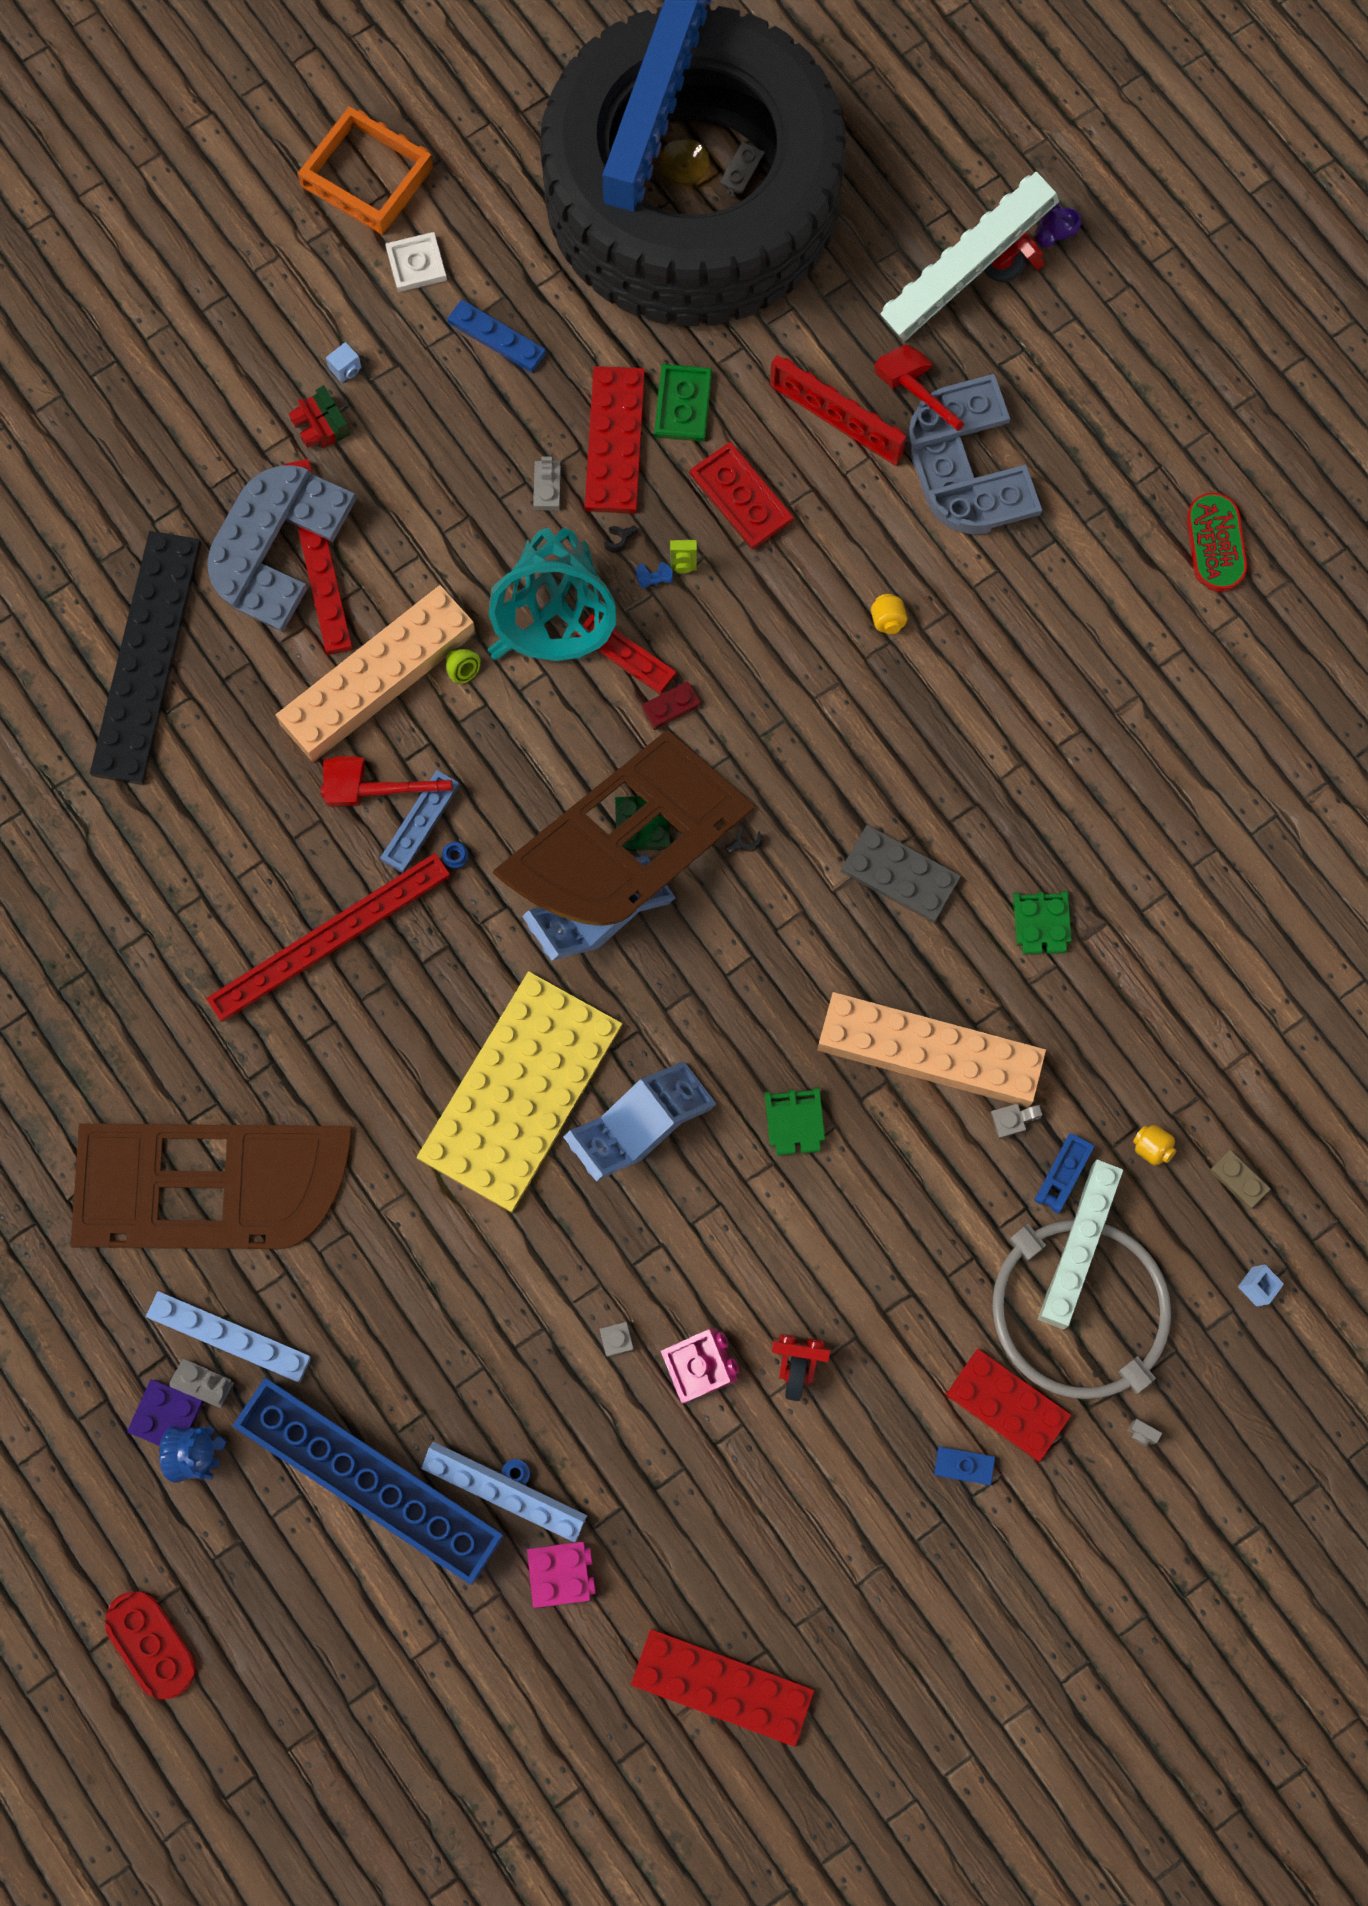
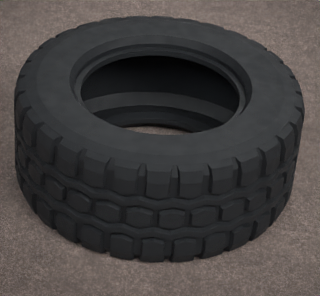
(711, 261)

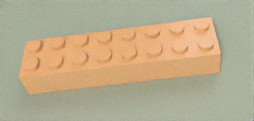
(376, 673)
(931, 1050)

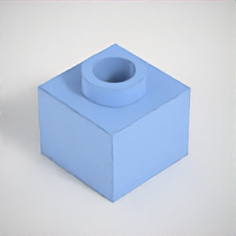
(344, 362)
(1260, 1285)

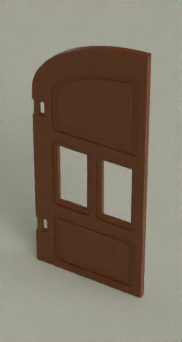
(588, 874)
(274, 1185)

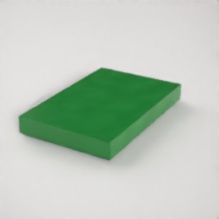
(683, 402)

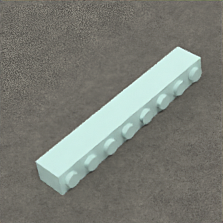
(969, 256)

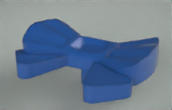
(645, 578)

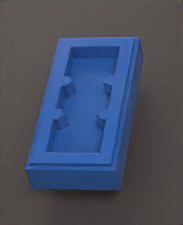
(964, 1466)

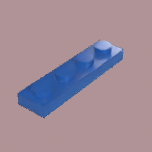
(496, 336)

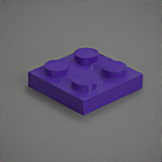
(161, 1409)

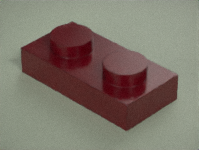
(670, 705)

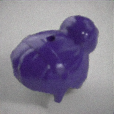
(1057, 225)

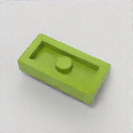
(683, 555)

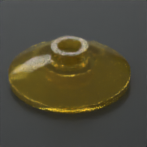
(684, 153)

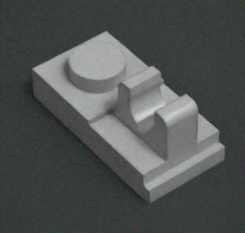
(547, 484)
(201, 1383)

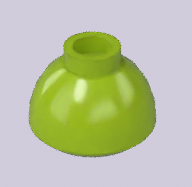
(462, 665)

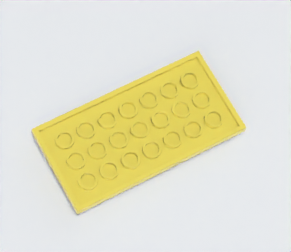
(519, 1092)

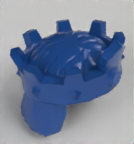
(189, 1453)

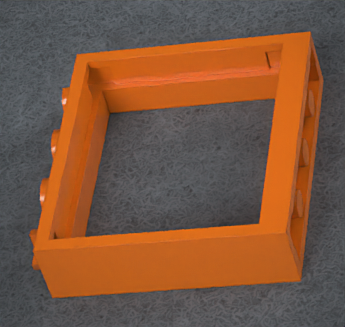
(347, 202)

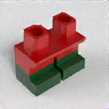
(323, 418)

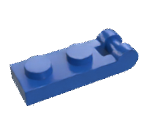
(1064, 1172)

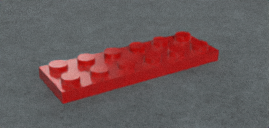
(837, 410)
(614, 440)
(722, 1687)

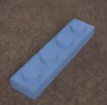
(418, 825)

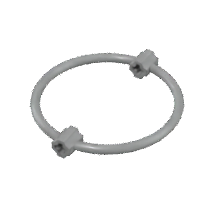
(1135, 1373)

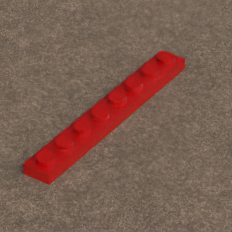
(324, 586)

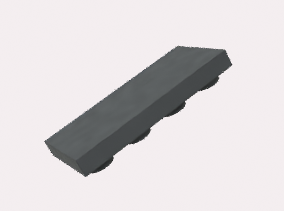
(900, 874)

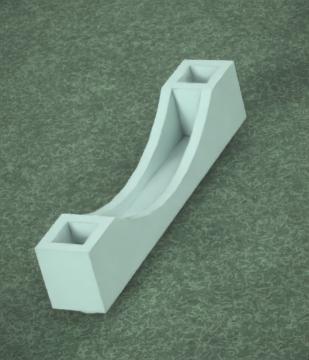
(1081, 1245)

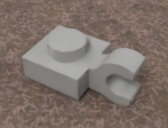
(1011, 1120)

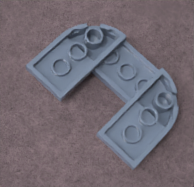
(944, 470)
(250, 529)

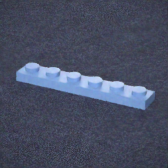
(228, 1337)
(504, 1492)

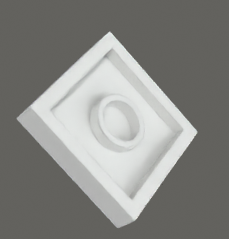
(416, 262)

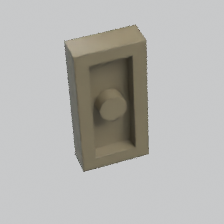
(1239, 1179)

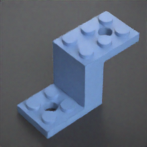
(568, 938)
(639, 1120)

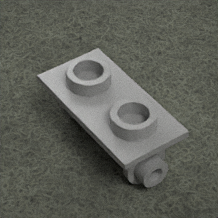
(741, 169)

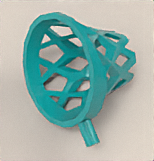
(534, 639)

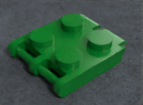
(1042, 922)
(795, 1121)

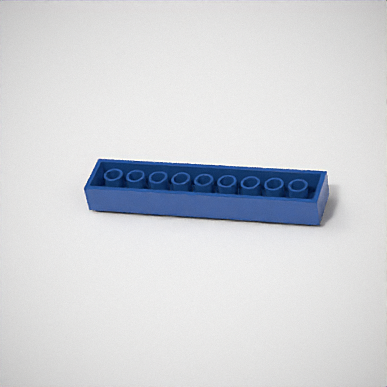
(652, 102)
(368, 1481)

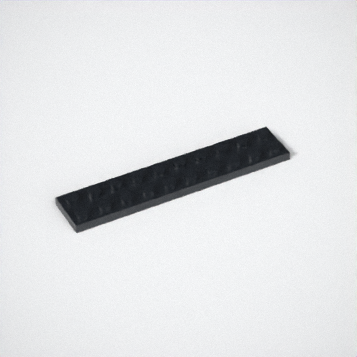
(145, 658)

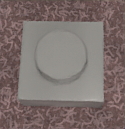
(616, 1339)
(1143, 1433)

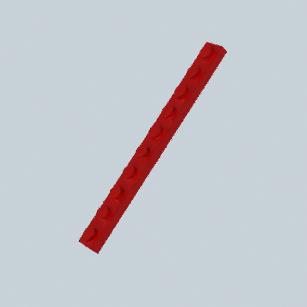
(328, 937)

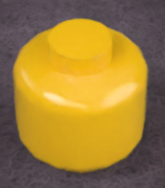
(889, 614)
(1154, 1144)

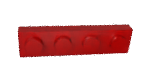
(634, 659)

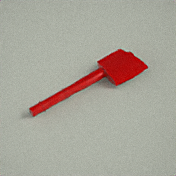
(902, 368)
(345, 786)

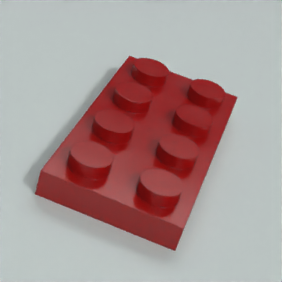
(741, 495)
(1008, 1405)

